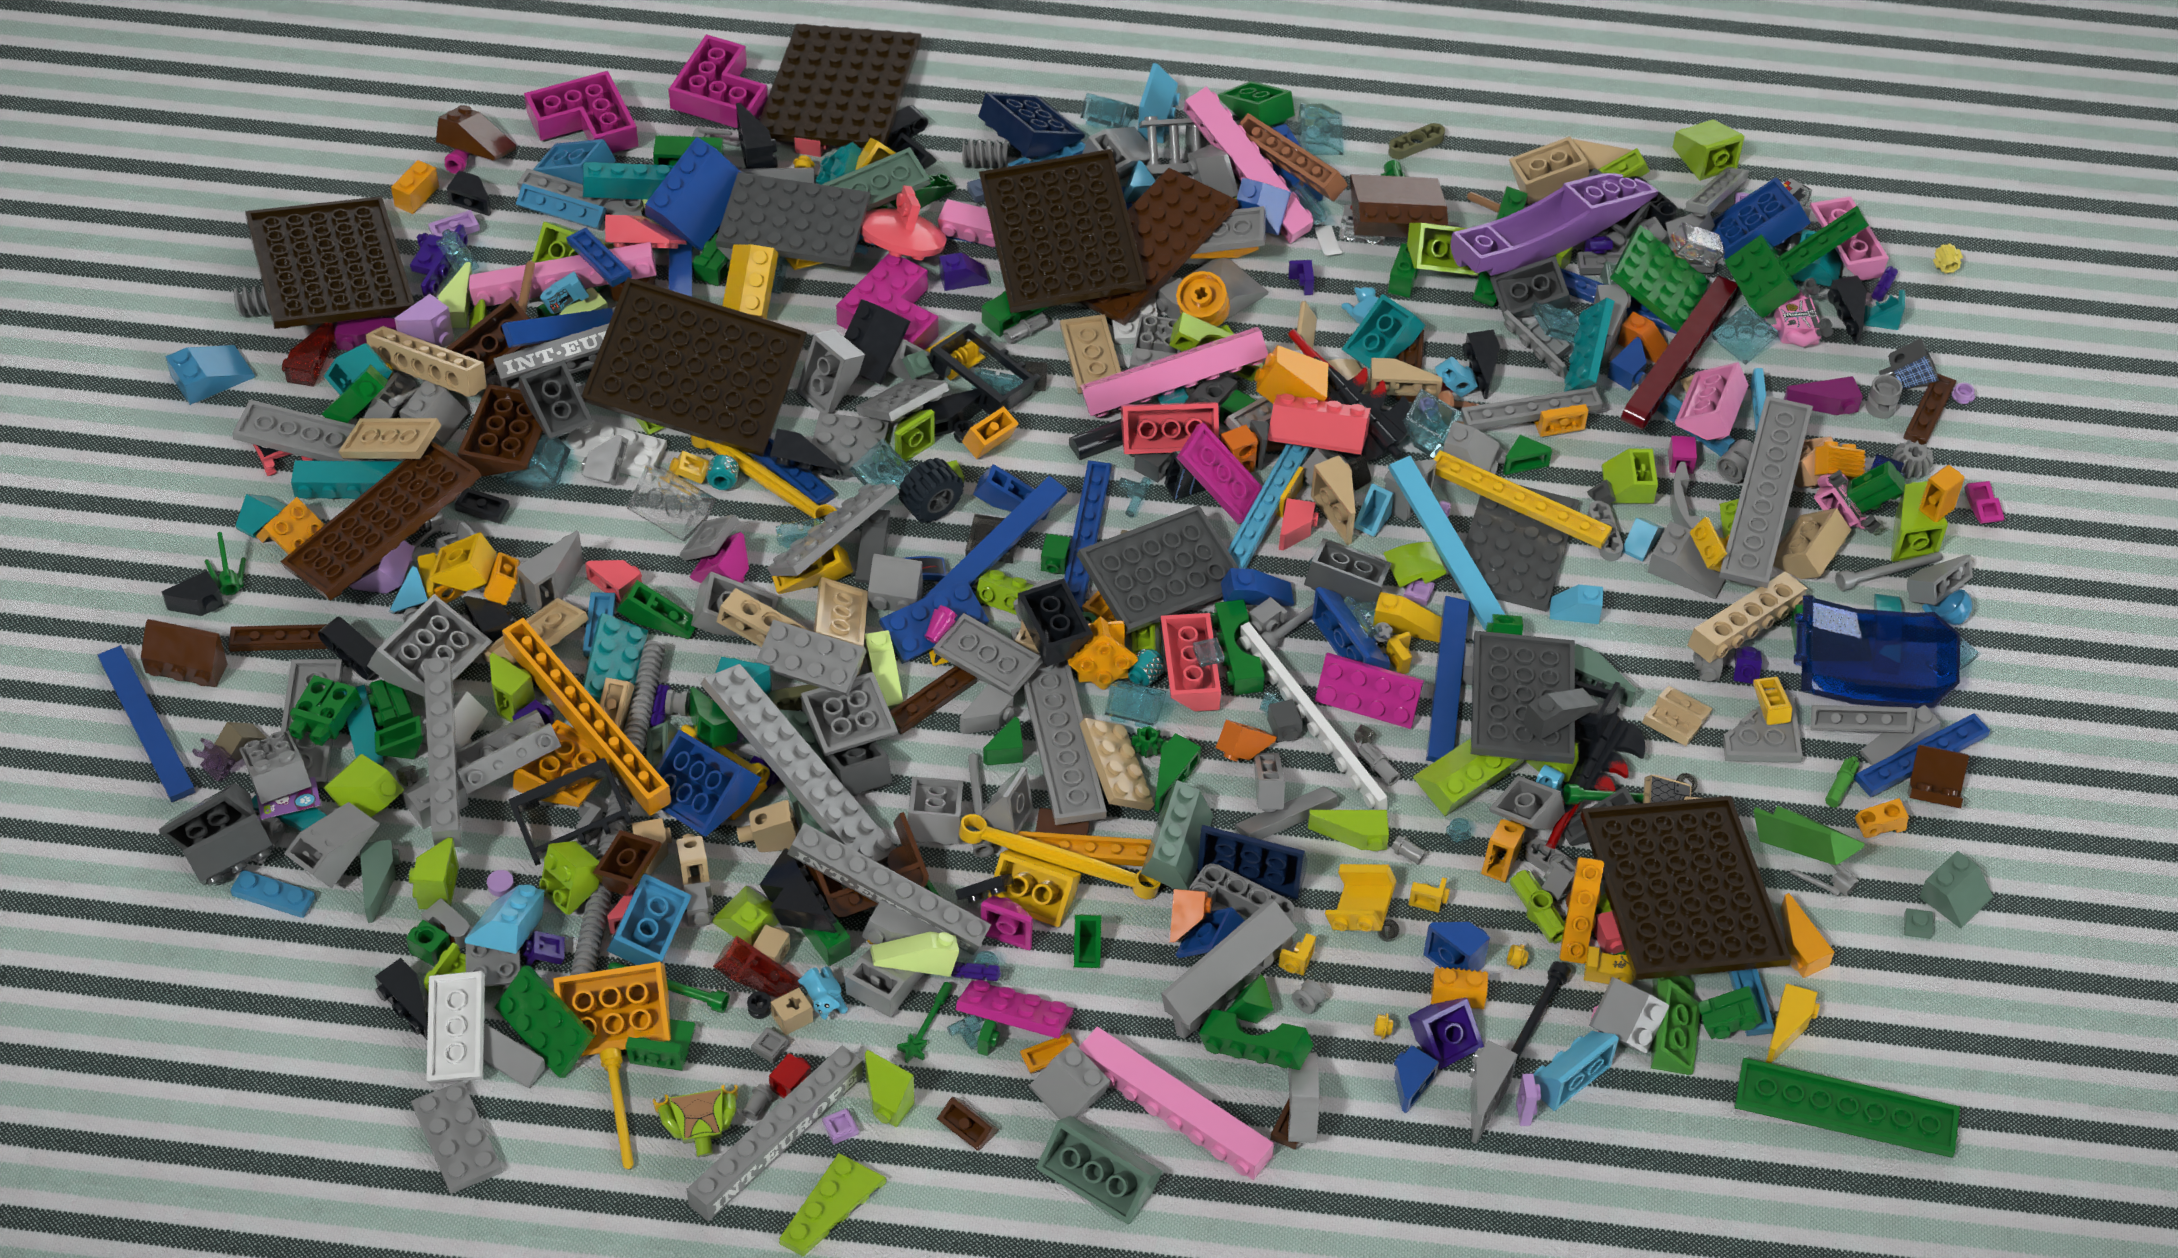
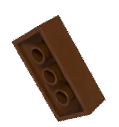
(487, 337)

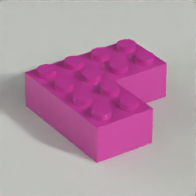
(712, 85)
(583, 104)
(896, 287)

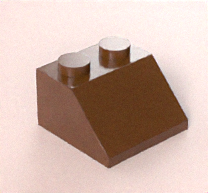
(626, 862)

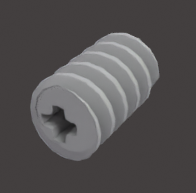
(984, 153)
(250, 301)

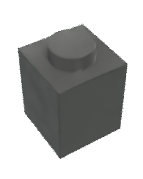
(1284, 720)

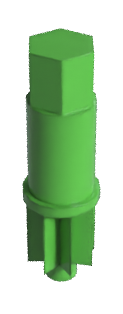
(1844, 778)

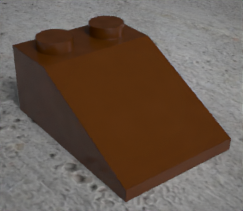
(472, 133)

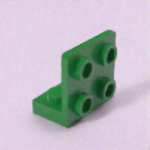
(663, 1054)

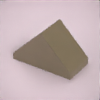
(236, 736)

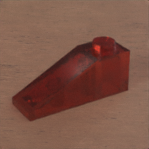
(309, 356)
(754, 969)

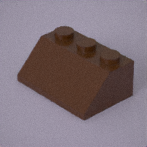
(183, 653)

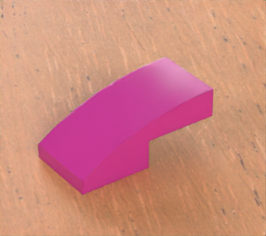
(1983, 503)

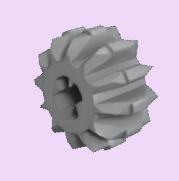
(1916, 458)

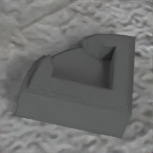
(1602, 492)

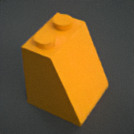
(1292, 374)

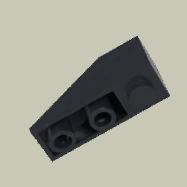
(1849, 300)
(1483, 352)
(953, 409)
(796, 450)
(402, 989)

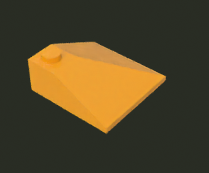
(569, 757)

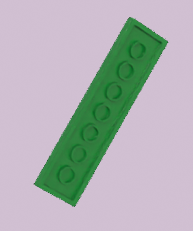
(1847, 1107)

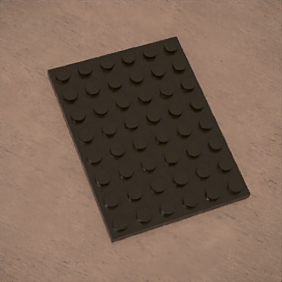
(840, 85)
(1061, 231)
(328, 262)
(694, 366)
(1684, 888)

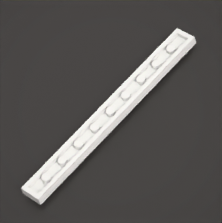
(1315, 721)

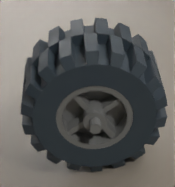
(930, 490)

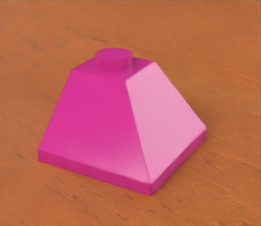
(729, 561)
(1008, 922)

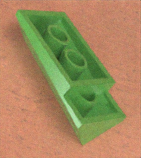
(1804, 836)
(1676, 1038)

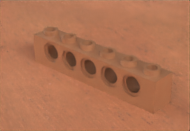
(1294, 158)

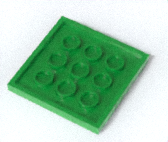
(1659, 278)

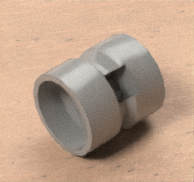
(1883, 396)
(1734, 462)

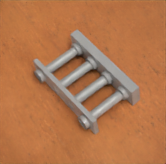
(1155, 166)
(505, 750)

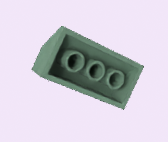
(1176, 839)
(1098, 1169)

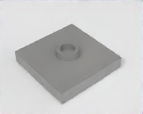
(709, 537)

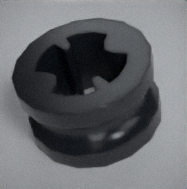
(961, 426)
(759, 1013)

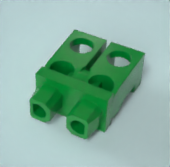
(323, 710)

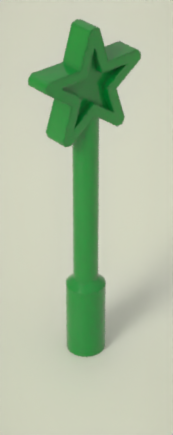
(914, 1047)

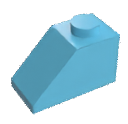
(1578, 604)

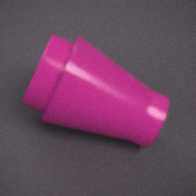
(456, 161)
(940, 623)

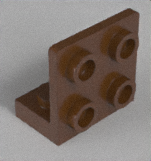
(1938, 776)

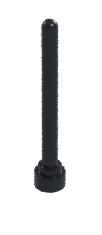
(1557, 975)

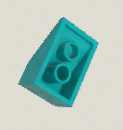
(1383, 332)

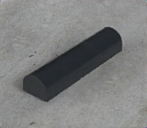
(1097, 440)

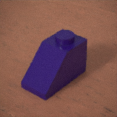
(961, 271)

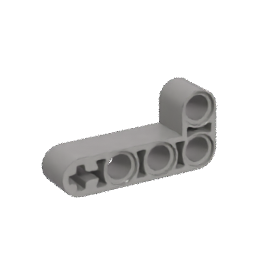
(1249, 893)
(1304, 1101)

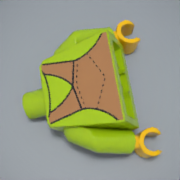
(698, 1116)

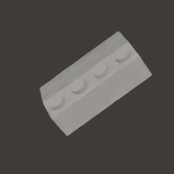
(429, 633)

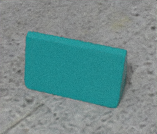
(1179, 396)

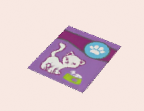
(292, 802)

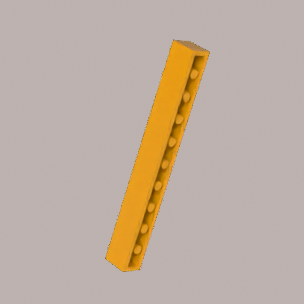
(587, 716)

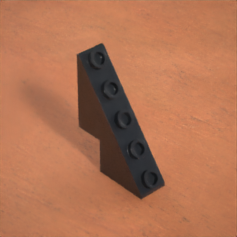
(795, 897)

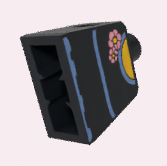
(1180, 481)

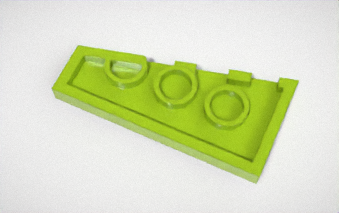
(830, 1202)

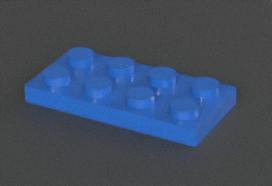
(911, 623)

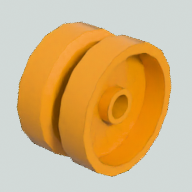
(1204, 297)

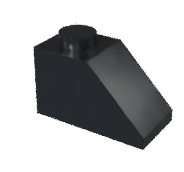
(468, 193)
(194, 596)
(488, 616)

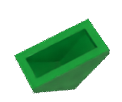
(1526, 455)
(400, 739)
(1005, 746)
(1087, 941)
(1253, 1002)

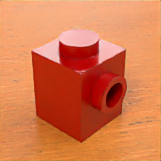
(788, 1075)

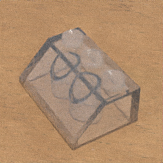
(670, 502)

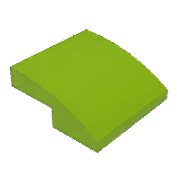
(1415, 562)

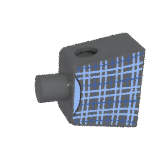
(1912, 365)

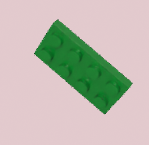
(544, 1021)

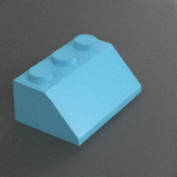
(1159, 100)
(509, 920)
(1575, 1067)

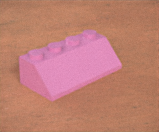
(1861, 252)
(1713, 402)

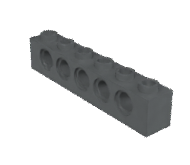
(1216, 390)

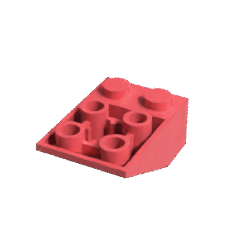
(633, 230)

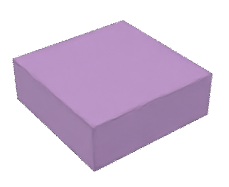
(1419, 591)
(840, 1126)

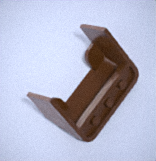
(903, 860)

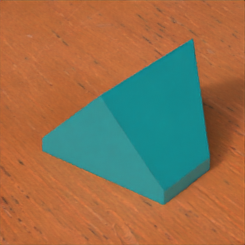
(1886, 314)
(256, 512)

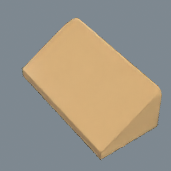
(1306, 324)
(616, 700)

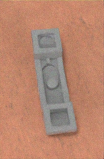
(1677, 500)

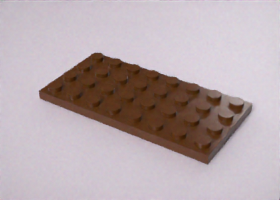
(1167, 229)
(380, 520)

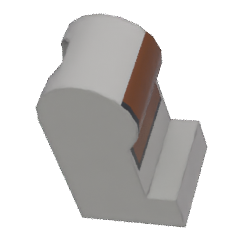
(448, 920)

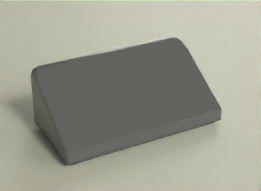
(1261, 430)

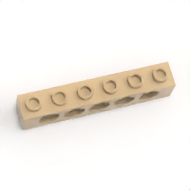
(428, 361)
(751, 617)
(1747, 617)

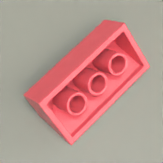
(1319, 424)
(1164, 426)
(1188, 682)

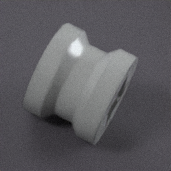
(677, 702)
(1308, 996)

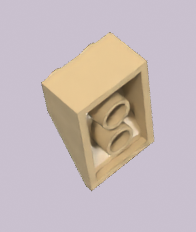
(1335, 495)

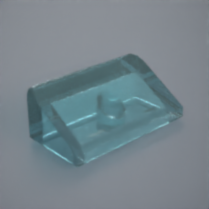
(1309, 202)

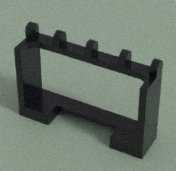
(990, 399)
(1591, 726)
(532, 797)

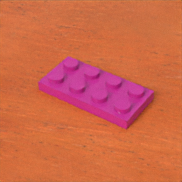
(1219, 472)
(1369, 690)
(1015, 1008)

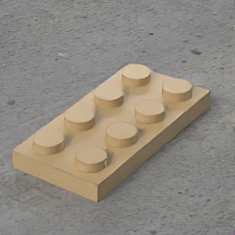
(1089, 348)
(390, 438)
(841, 611)
(550, 623)
(1116, 764)

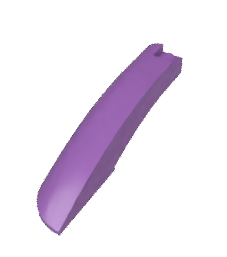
(1551, 224)

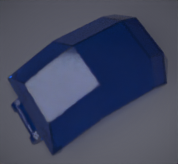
(1875, 655)

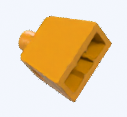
(1508, 838)

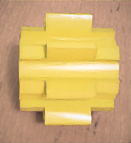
(1947, 258)

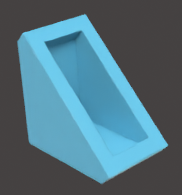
(1138, 182)
(1375, 510)
(1642, 538)
(410, 594)

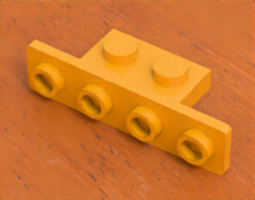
(1581, 910)

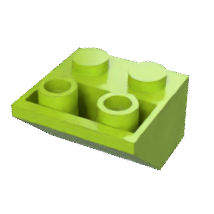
(1632, 476)
(510, 686)
(568, 875)

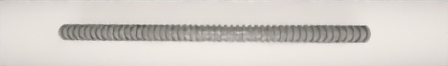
(636, 731)

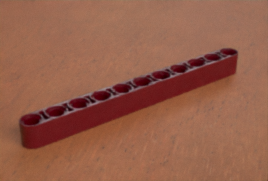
(1679, 353)

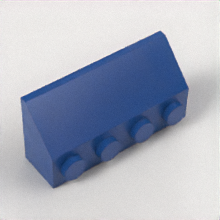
(1344, 630)

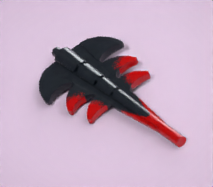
(1385, 427)
(1598, 758)

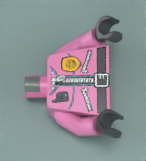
(1798, 319)
(1834, 495)

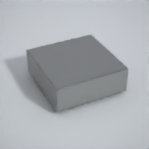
(770, 1045)

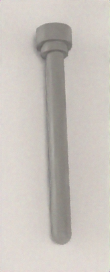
(1847, 579)
(1271, 638)
(983, 848)

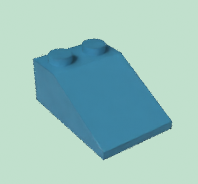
(567, 158)
(207, 370)
(649, 922)

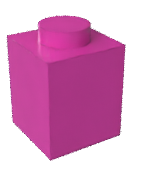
(1682, 450)

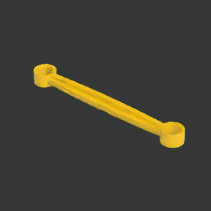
(767, 478)
(1056, 856)

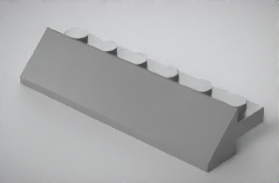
(1228, 967)

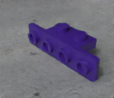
(433, 262)

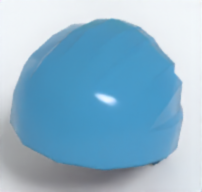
(1953, 608)

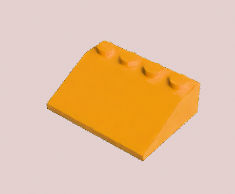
(619, 1004)

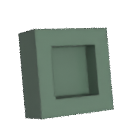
(918, 365)
(1918, 923)

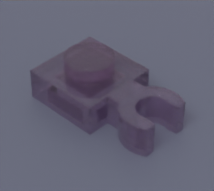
(216, 760)

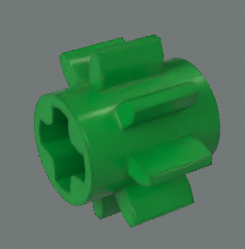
(1147, 741)

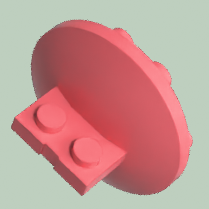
(902, 229)

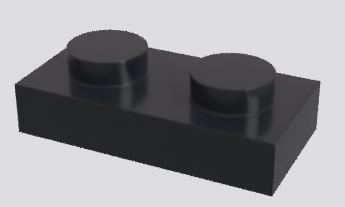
(482, 505)
(994, 885)

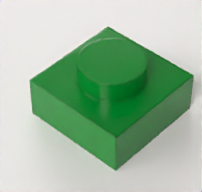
(988, 1037)

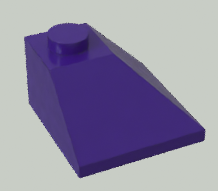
(1446, 1031)

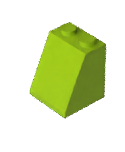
(1708, 148)
(1913, 531)

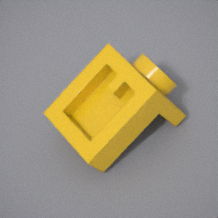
(689, 466)
(1399, 653)
(1429, 897)
(1299, 959)

